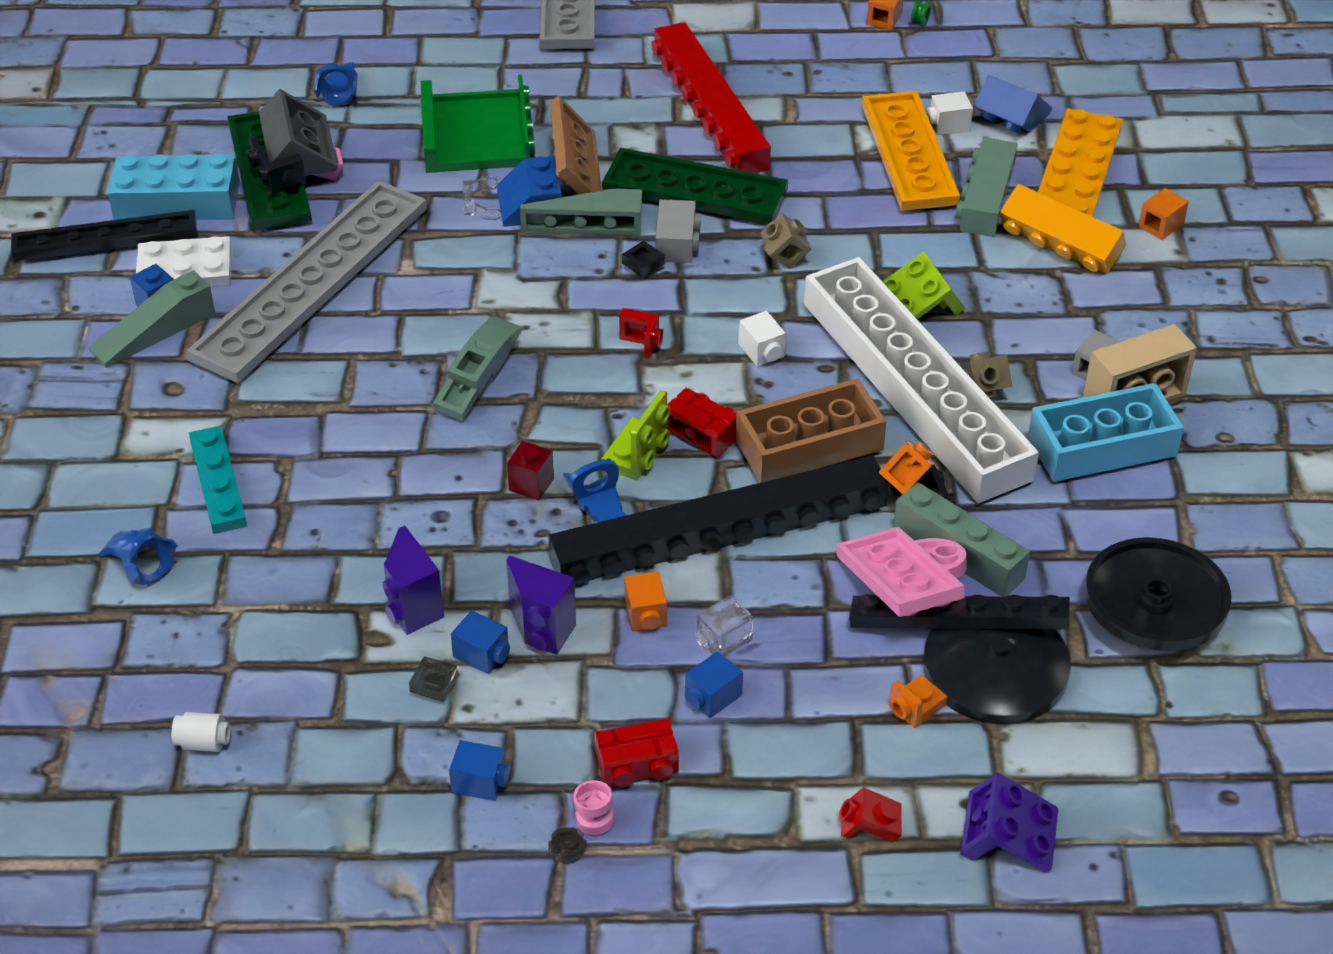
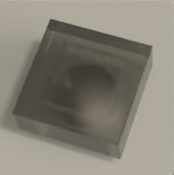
(433, 679)

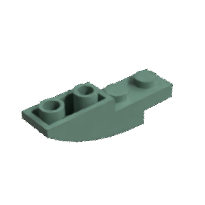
(474, 365)

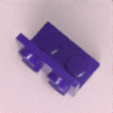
(1010, 818)

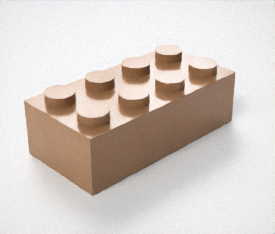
(810, 430)

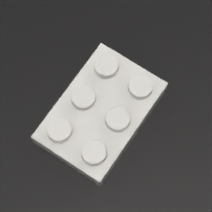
(205, 256)

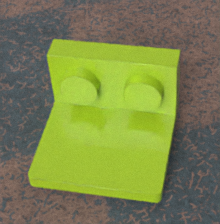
(922, 287)
(641, 439)

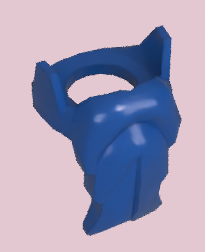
(339, 85)
(599, 497)
(128, 545)

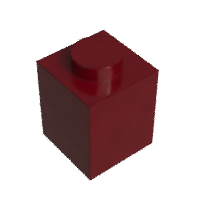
(530, 470)

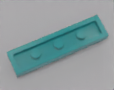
(217, 479)

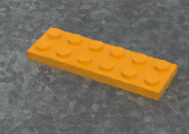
(910, 151)
(1081, 159)

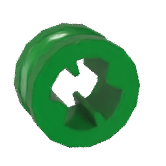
(921, 12)

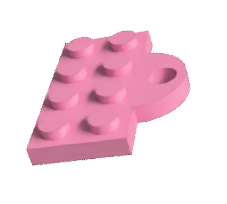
(905, 571)

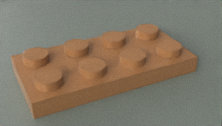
(574, 149)

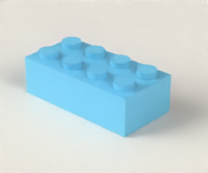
(174, 184)
(1105, 432)

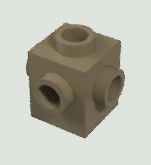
(786, 240)
(988, 372)

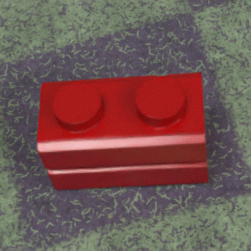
(702, 422)
(637, 752)

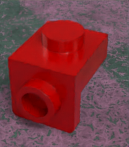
(640, 328)
(872, 814)

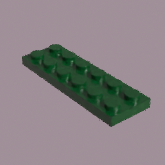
(711, 186)
(264, 208)

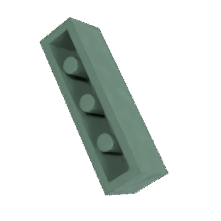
(986, 186)
(990, 555)

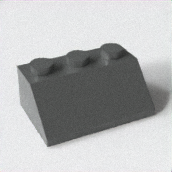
(297, 128)

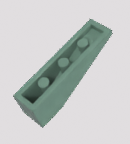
(587, 213)
(163, 314)

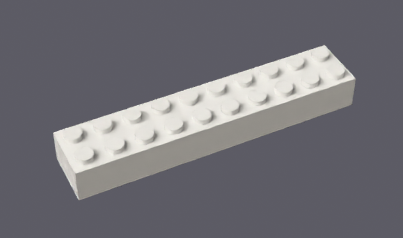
(921, 380)

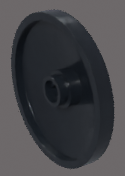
(1157, 594)
(998, 672)

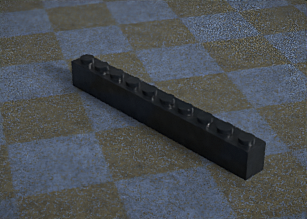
(718, 520)

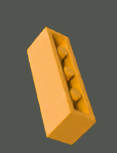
(1062, 229)

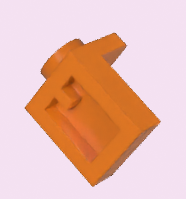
(908, 466)
(916, 700)

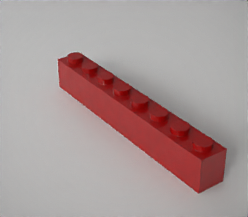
(711, 99)

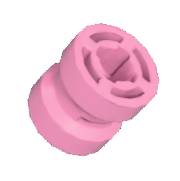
(593, 807)

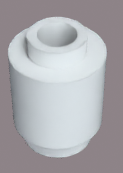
(200, 731)

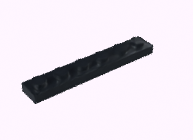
(103, 235)
(968, 613)

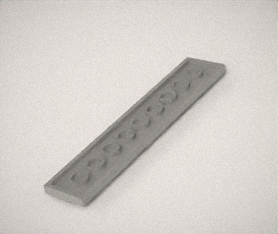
(306, 281)

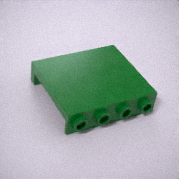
(476, 128)

